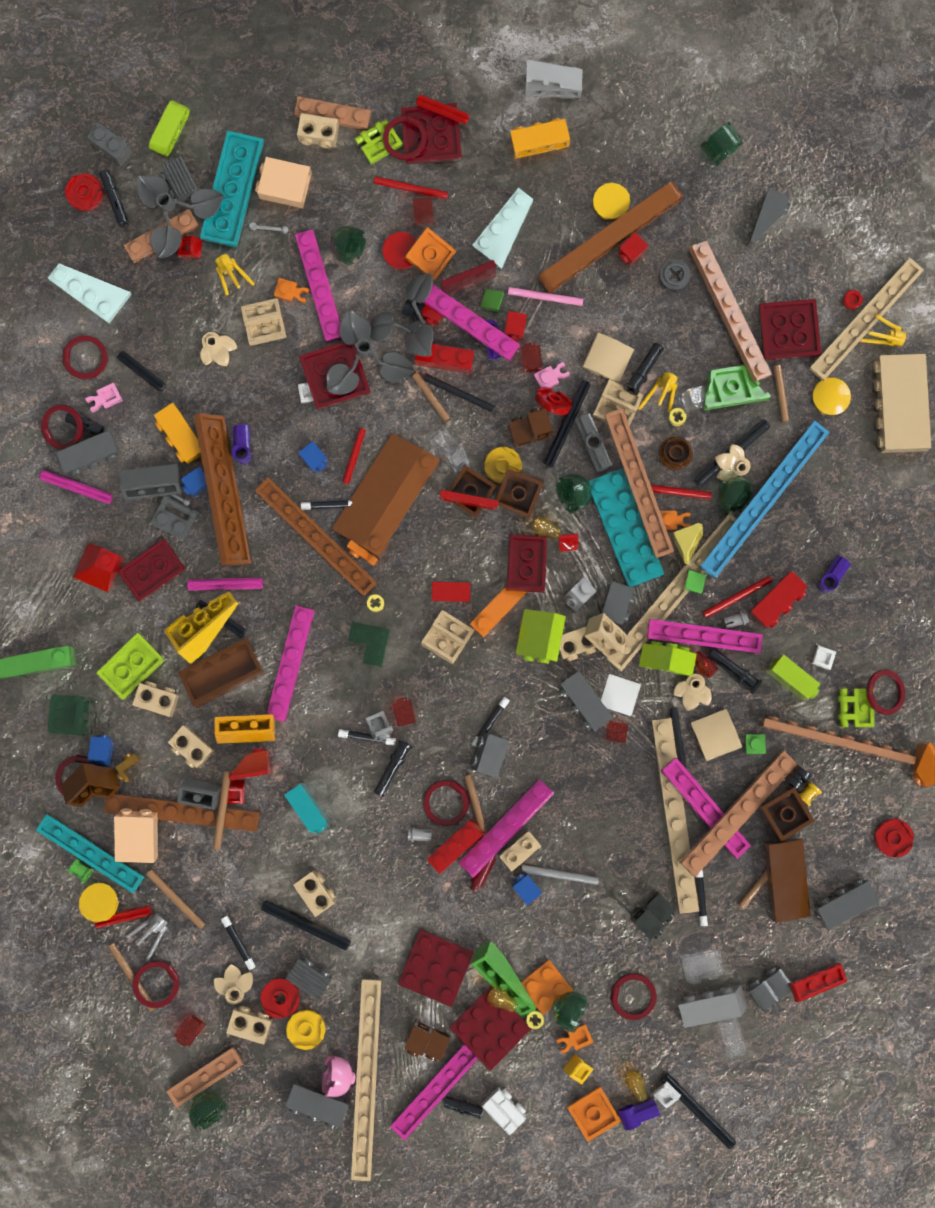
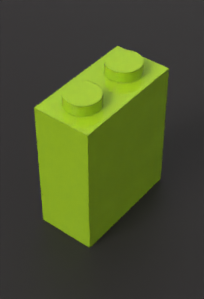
(540, 636)
(793, 678)

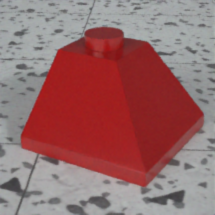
(98, 567)
(253, 765)

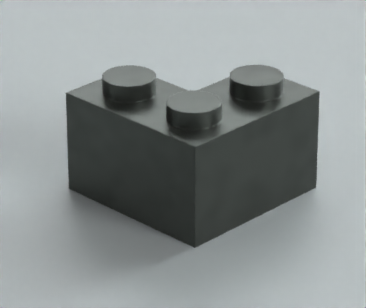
(653, 915)

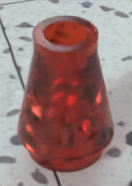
(705, 665)

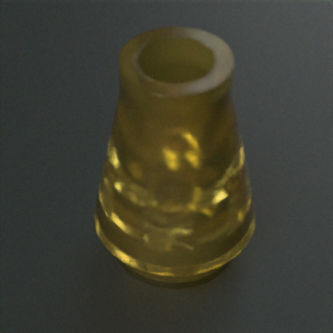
(545, 527)
(500, 999)
(636, 1084)

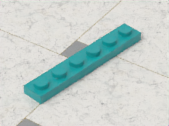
(90, 853)

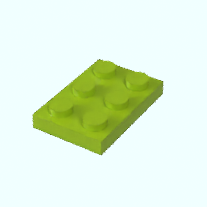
(130, 666)

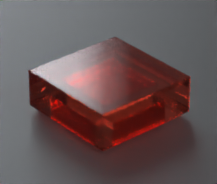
(617, 732)

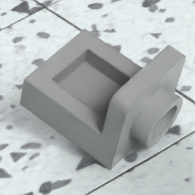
(579, 594)
(379, 726)

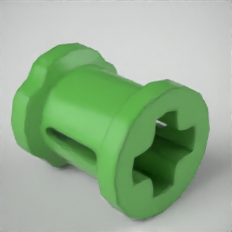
(80, 870)

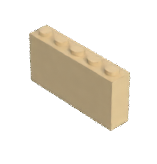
(902, 403)

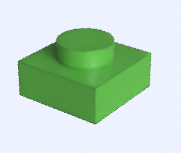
(755, 744)

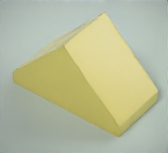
(688, 540)

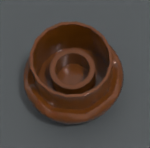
(675, 453)

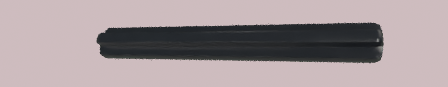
(567, 424)
(744, 442)
(305, 925)
(700, 1112)

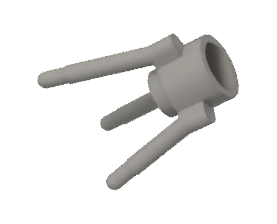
(157, 923)

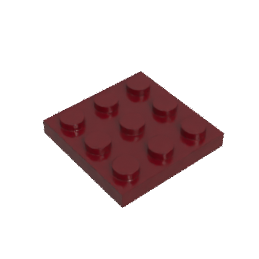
(442, 136)
(789, 329)
(318, 363)
(436, 968)
(489, 1030)

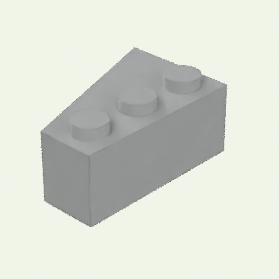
(552, 80)
(713, 1006)

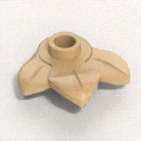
(218, 351)
(730, 462)
(691, 694)
(233, 981)

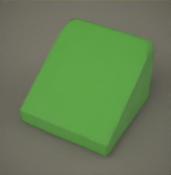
(492, 300)
(694, 582)

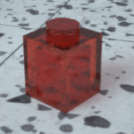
(423, 210)
(531, 358)
(404, 712)
(189, 1030)

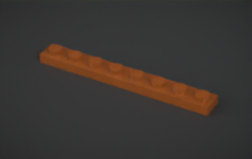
(316, 536)
(184, 813)

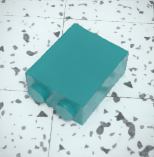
(307, 808)

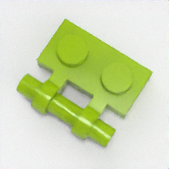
(374, 149)
(862, 712)

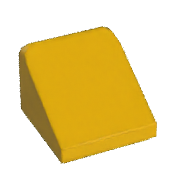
(578, 1069)

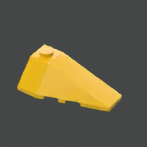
(196, 632)

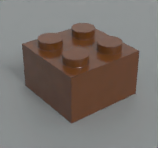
(472, 484)
(519, 491)
(786, 813)

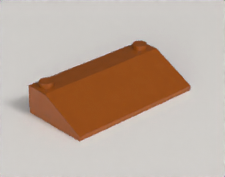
(386, 494)

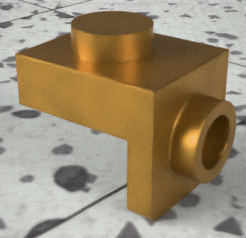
(128, 761)

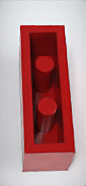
(447, 359)
(778, 600)
(456, 846)

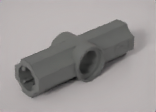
(588, 431)

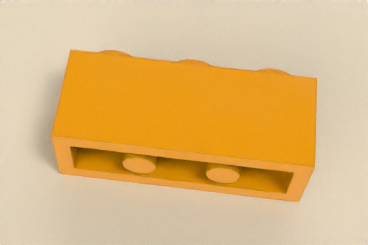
(539, 138)
(178, 433)
(245, 729)

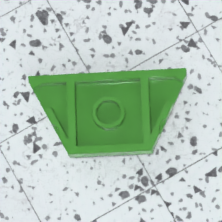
(731, 388)

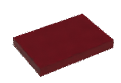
(469, 278)
(527, 563)
(151, 570)

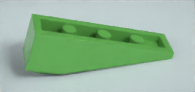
(37, 662)
(497, 971)

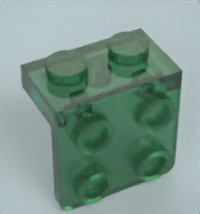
(69, 714)

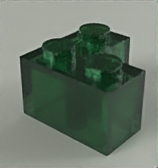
(376, 640)

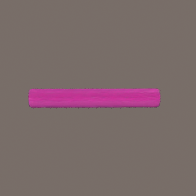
(76, 487)
(224, 584)

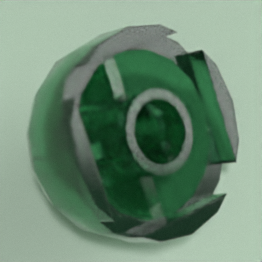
(347, 244)
(574, 491)
(734, 494)
(568, 1010)
(206, 1110)

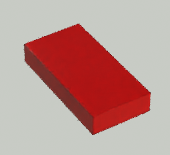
(450, 592)

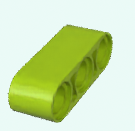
(169, 128)

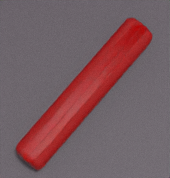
(442, 109)
(126, 915)

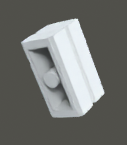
(504, 1110)

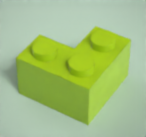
(668, 658)

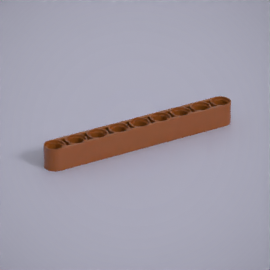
(610, 237)

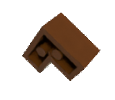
(530, 429)
(88, 782)
(426, 1040)

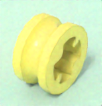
(671, 418)
(375, 597)
(530, 1023)

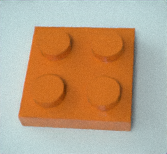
(430, 253)
(545, 986)
(593, 1113)

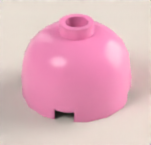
(337, 1077)

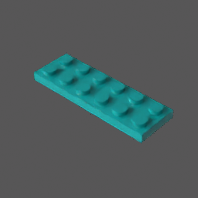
(235, 182)
(625, 528)

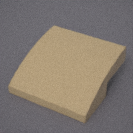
(263, 322)
(607, 357)
(616, 398)
(447, 637)
(716, 735)

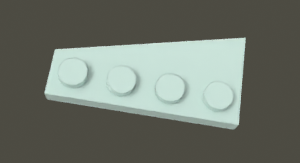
(502, 231)
(93, 293)

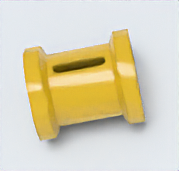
(809, 793)

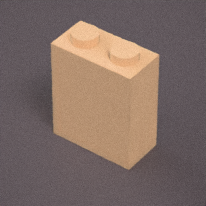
(283, 182)
(136, 836)

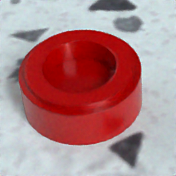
(852, 299)

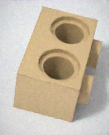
(319, 126)
(606, 635)
(575, 638)
(154, 703)
(194, 742)
(519, 850)
(310, 896)
(249, 1031)

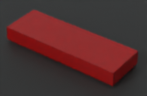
(469, 500)
(818, 982)

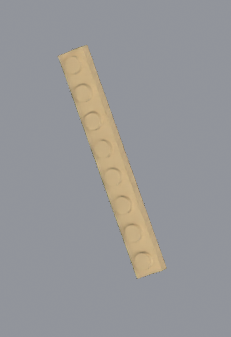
(866, 319)

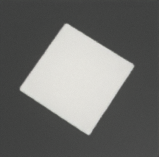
(620, 694)

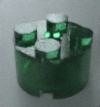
(722, 142)

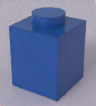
(314, 457)
(194, 482)
(100, 751)
(526, 888)

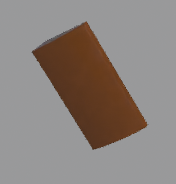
(221, 673)
(787, 880)

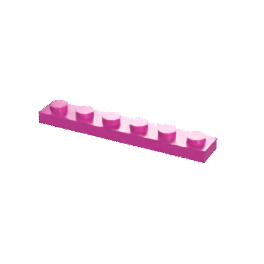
(319, 285)
(472, 323)
(704, 636)
(290, 663)
(701, 803)
(506, 828)
(433, 1092)

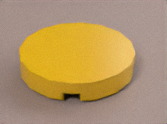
(611, 201)
(498, 462)
(98, 902)
(305, 1029)

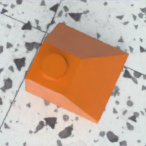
(924, 765)

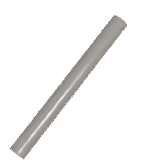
(560, 874)

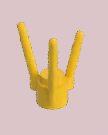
(225, 265)
(893, 337)
(667, 384)

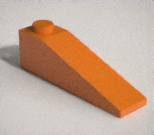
(495, 611)

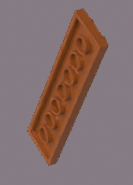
(222, 489)

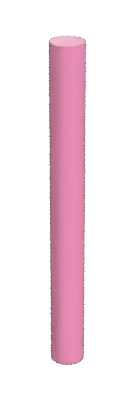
(545, 296)

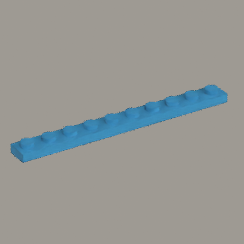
(764, 499)

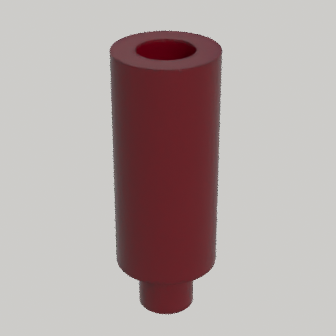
(481, 877)

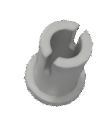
(736, 620)
(419, 834)

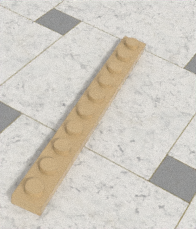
(669, 598)
(675, 818)
(366, 1080)

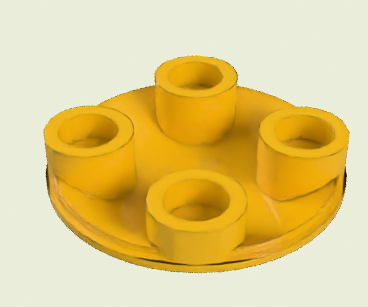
(831, 396)

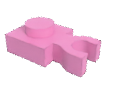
(549, 377)
(106, 396)

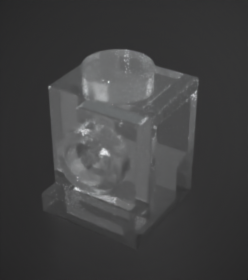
(692, 398)

